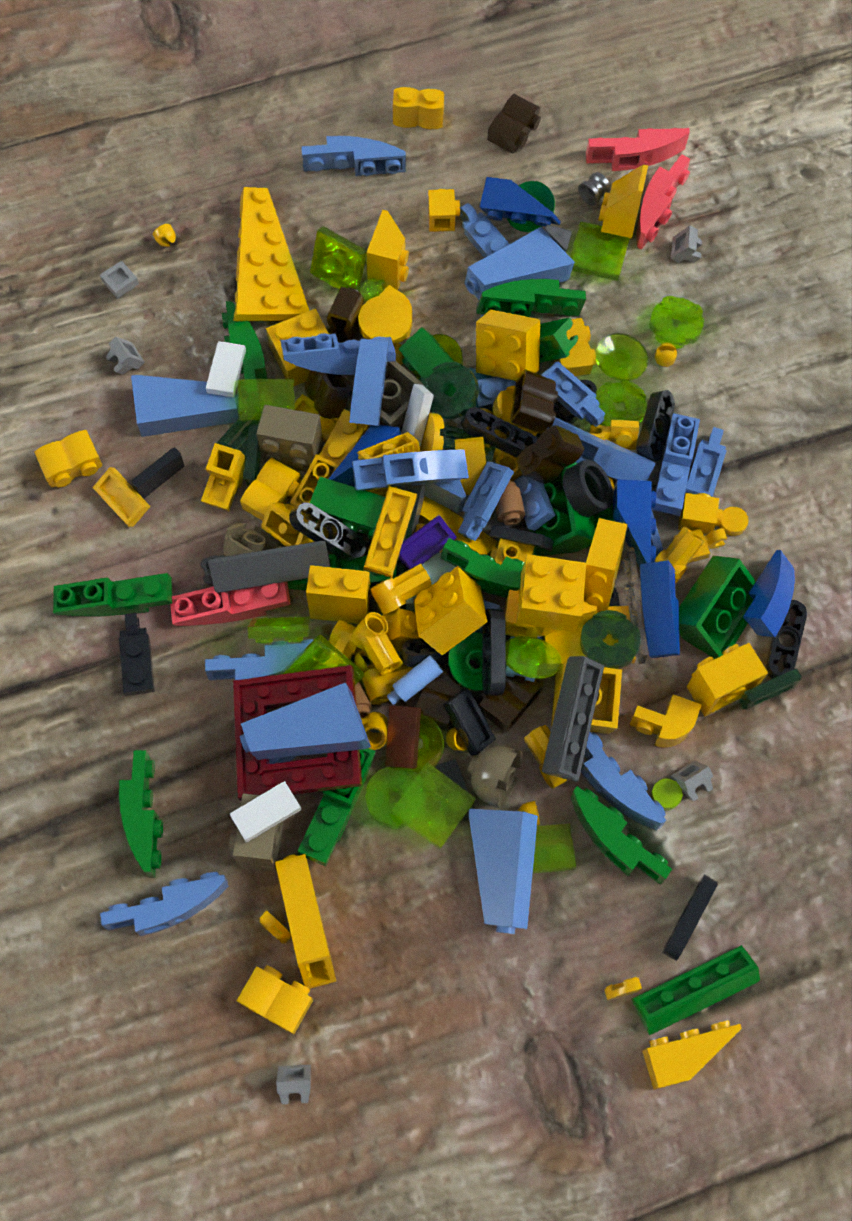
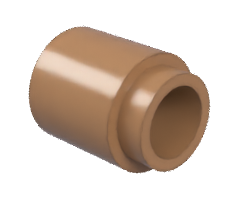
(510, 506)

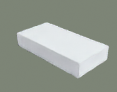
(225, 369)
(417, 412)
(265, 811)

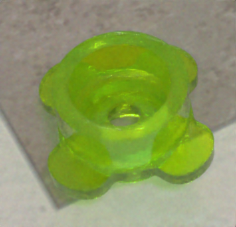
(371, 288)

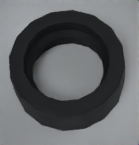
(588, 488)

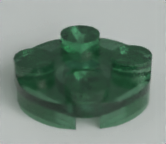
(466, 391)
(621, 629)

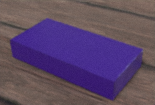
(425, 543)

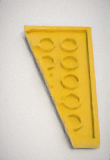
(264, 271)

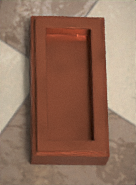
(403, 736)

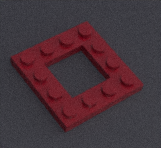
(253, 699)

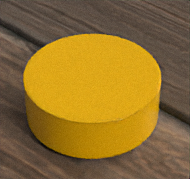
(734, 521)

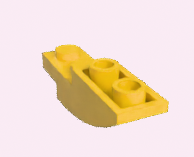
(337, 447)

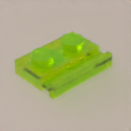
(259, 392)
(554, 849)

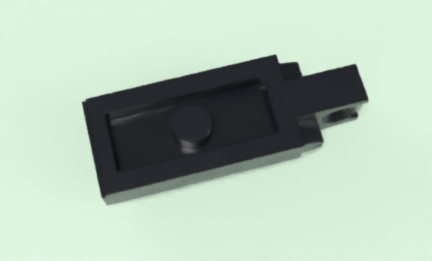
(136, 658)

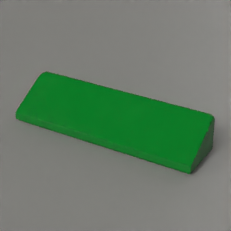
(696, 989)

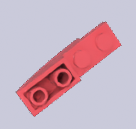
(630, 153)
(658, 200)
(210, 607)

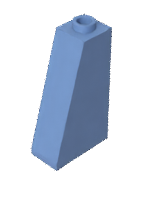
(526, 258)
(178, 405)
(307, 727)
(504, 865)

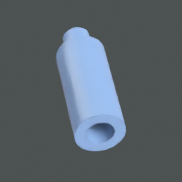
(415, 680)

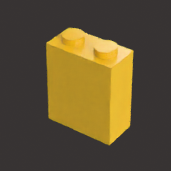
(604, 563)
(338, 594)

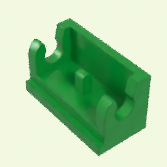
(554, 339)

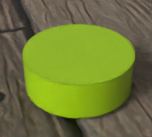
(667, 793)

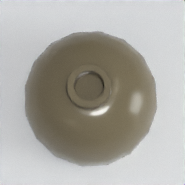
(242, 540)
(494, 773)

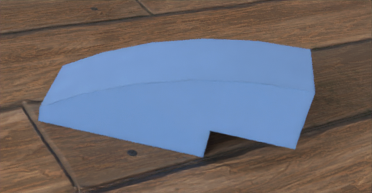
(369, 382)

